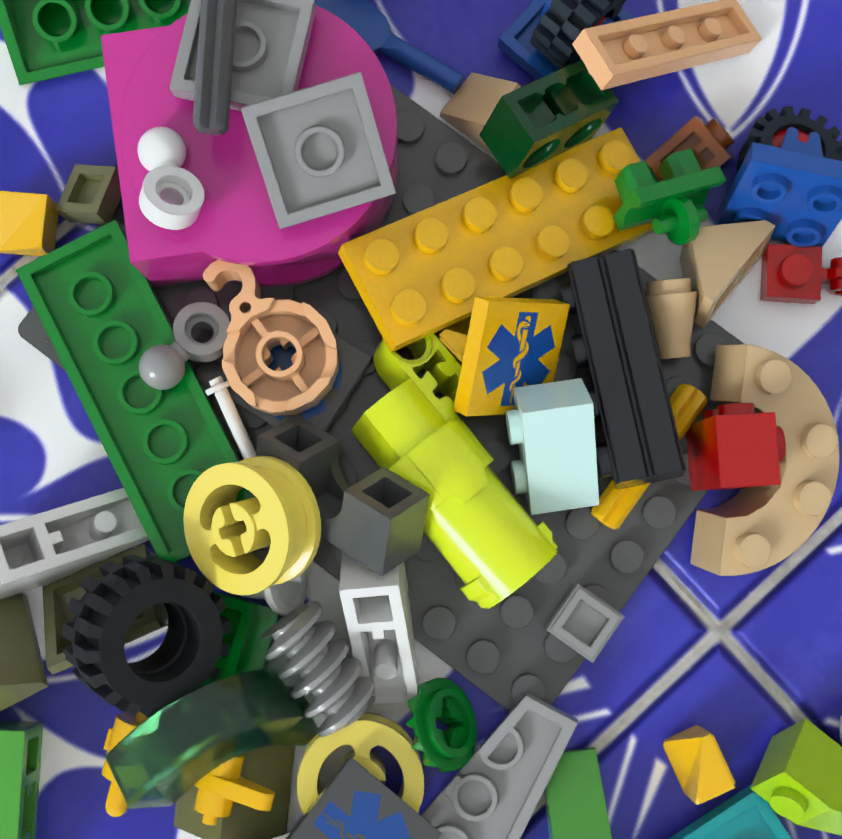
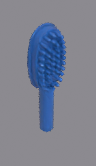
(375, 30)

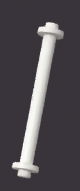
(232, 416)

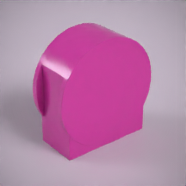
(236, 212)

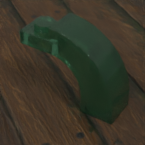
(204, 731)

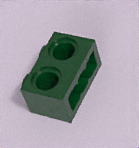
(546, 118)

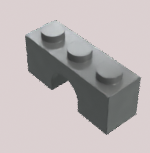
(373, 520)

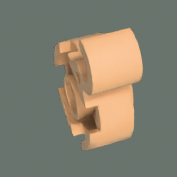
(260, 326)

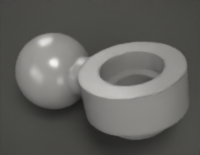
(164, 365)

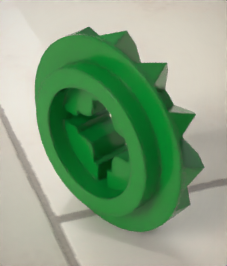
(447, 703)

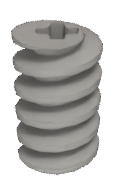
(321, 668)

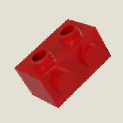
(735, 449)

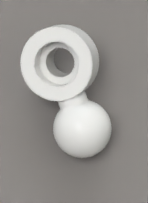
(163, 154)

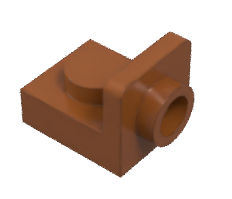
(707, 141)

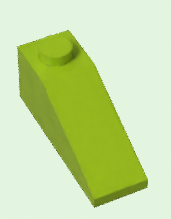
(803, 777)

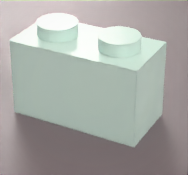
(555, 445)

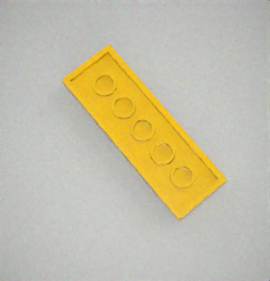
(491, 241)

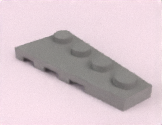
(505, 775)

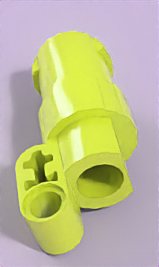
(469, 508)

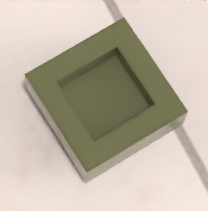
(90, 194)

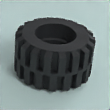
(109, 609)

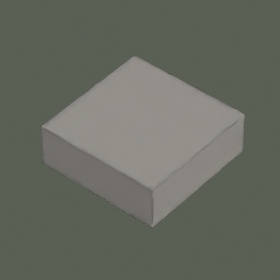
(584, 622)

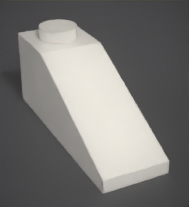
(66, 540)
(380, 631)

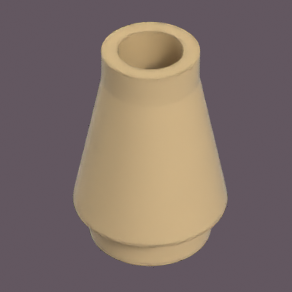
(672, 315)

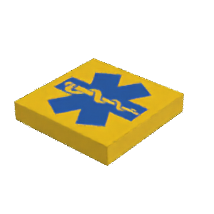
(507, 348)

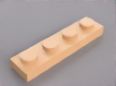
(665, 42)

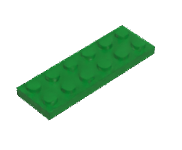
(100, 324)

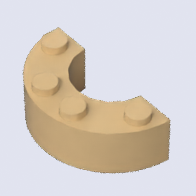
(774, 520)

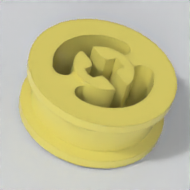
(227, 531)
(362, 736)

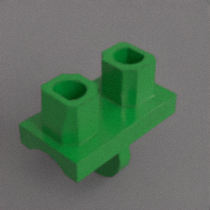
(671, 204)

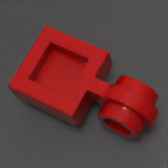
(797, 273)

